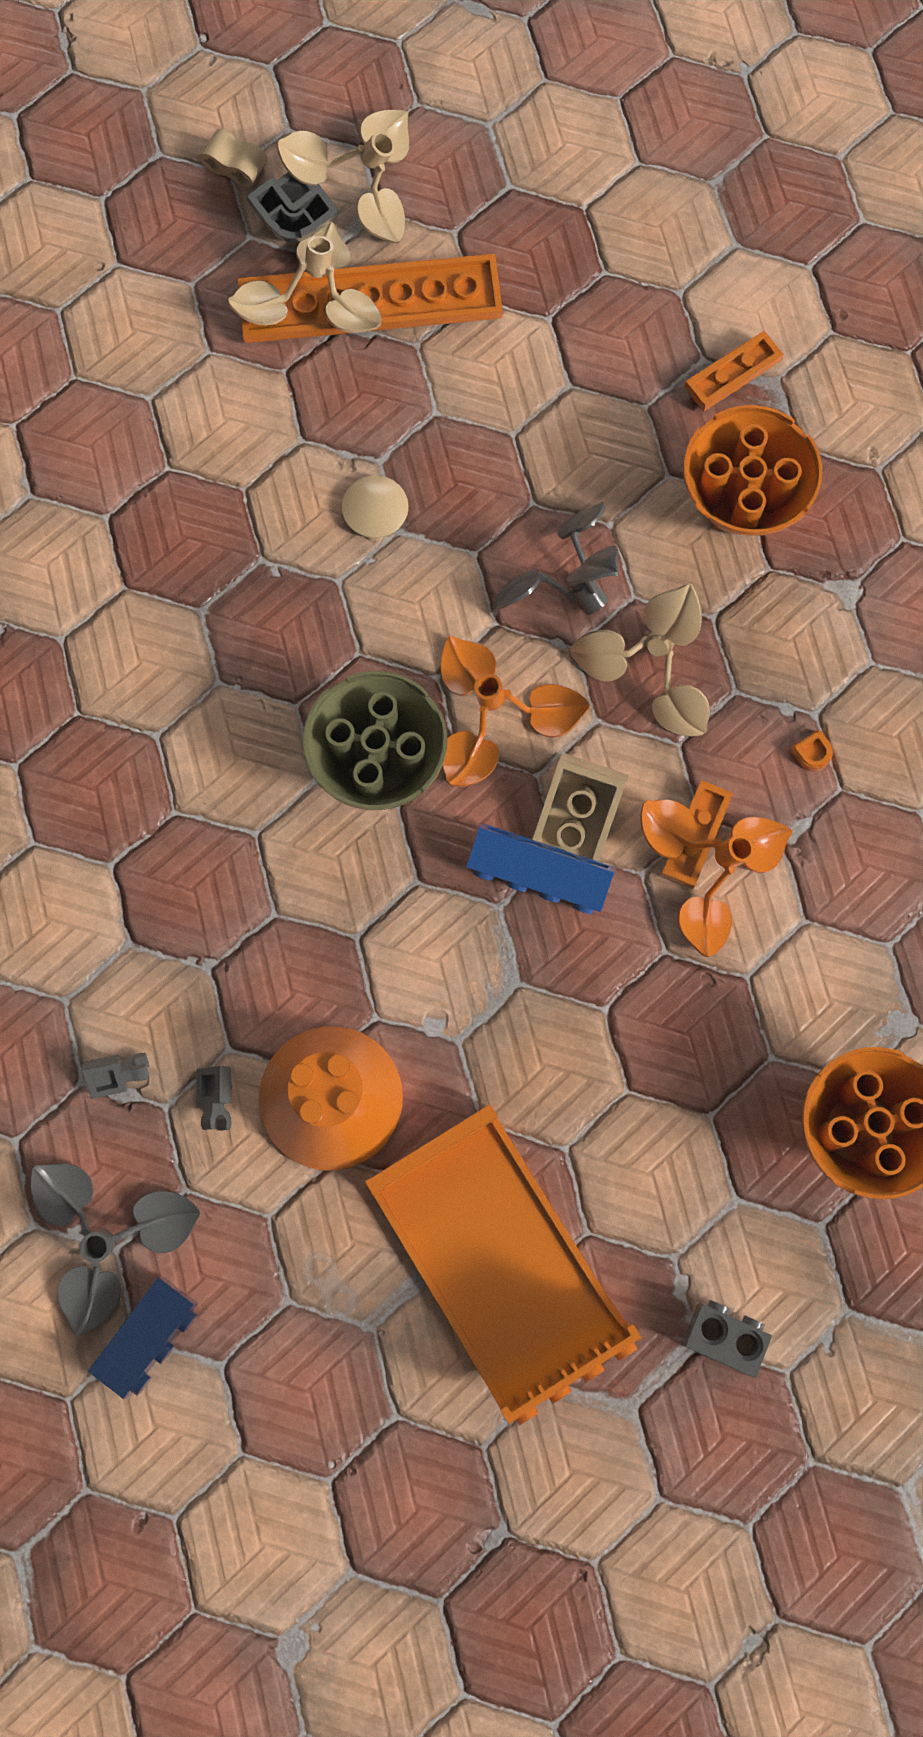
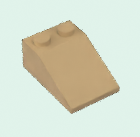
(580, 806)

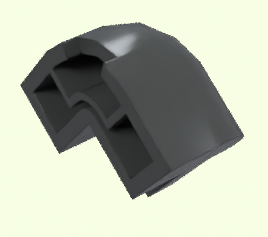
(292, 208)

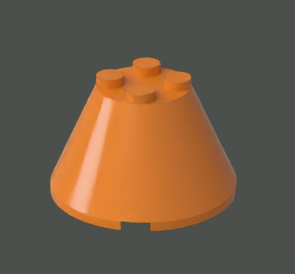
(752, 470)
(330, 1098)
(868, 1122)

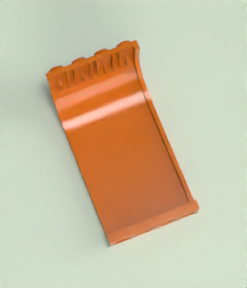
(501, 1265)

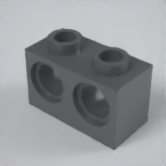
(723, 1347)

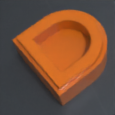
(813, 751)

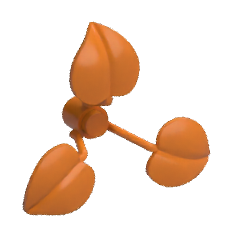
(473, 667)
(753, 842)

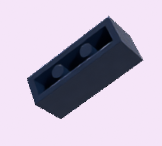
(144, 1338)

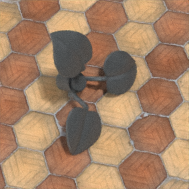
(582, 579)
(93, 1295)

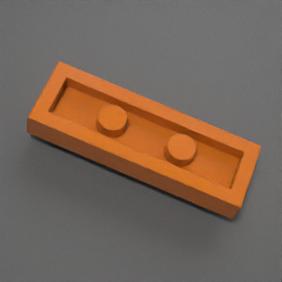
(733, 371)
(708, 812)

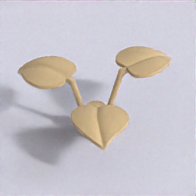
(384, 141)
(319, 255)
(673, 619)

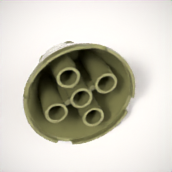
(375, 740)

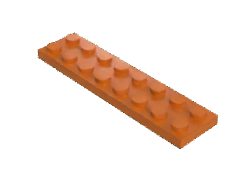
(403, 293)

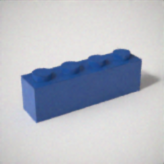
(541, 868)

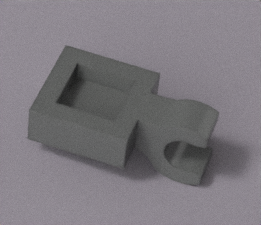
(110, 1076)
(213, 1092)

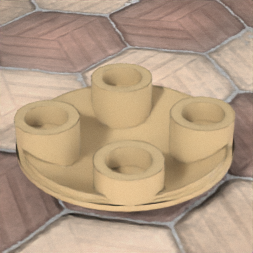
(375, 507)

